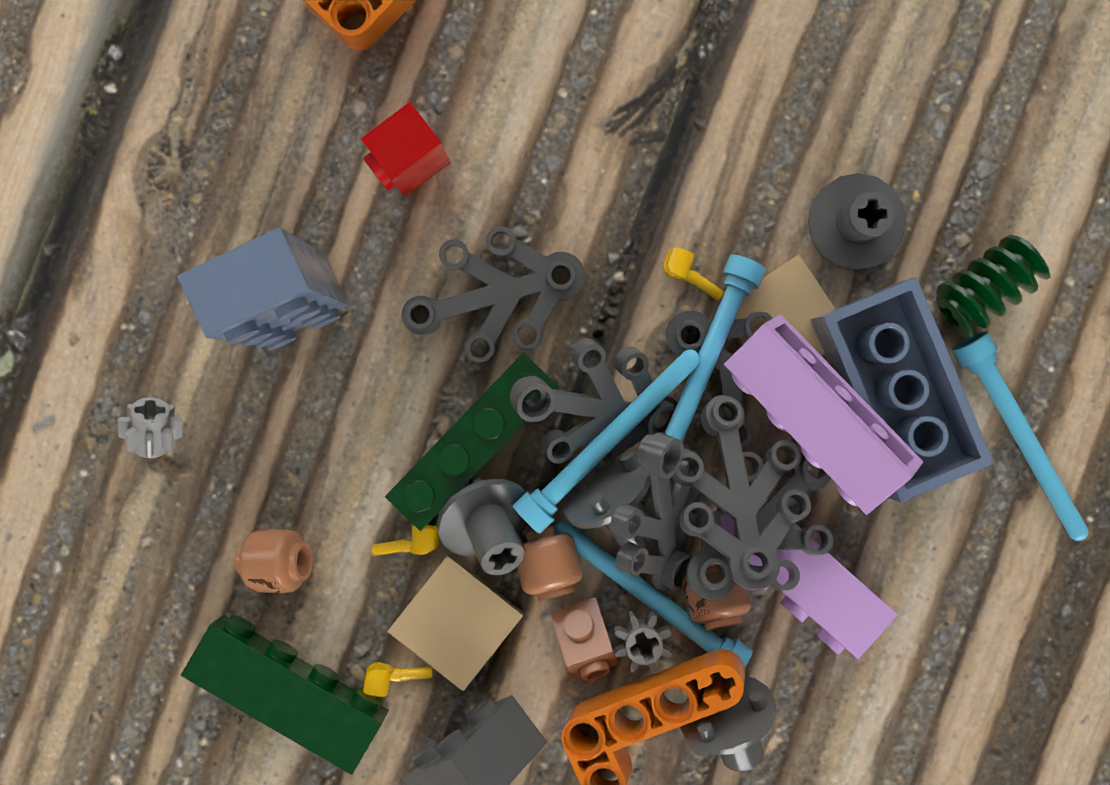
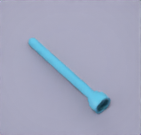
(741, 278)
(980, 357)
(541, 505)
(651, 596)

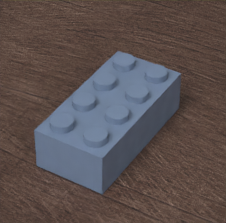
(264, 291)
(903, 371)

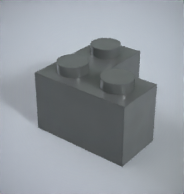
(485, 753)

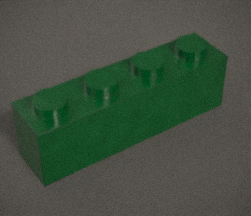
(464, 447)
(285, 691)

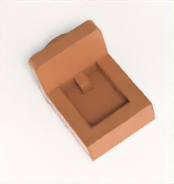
(584, 640)

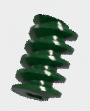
(989, 282)

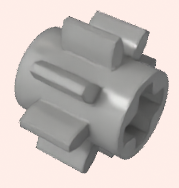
(150, 427)
(655, 637)

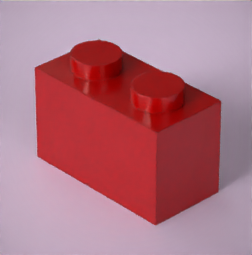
(404, 151)

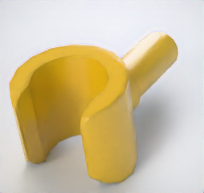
(678, 266)
(420, 542)
(379, 676)

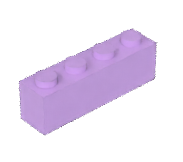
(823, 414)
(831, 596)

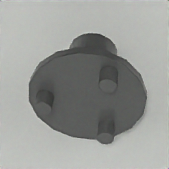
(857, 222)
(603, 490)
(485, 524)
(736, 730)

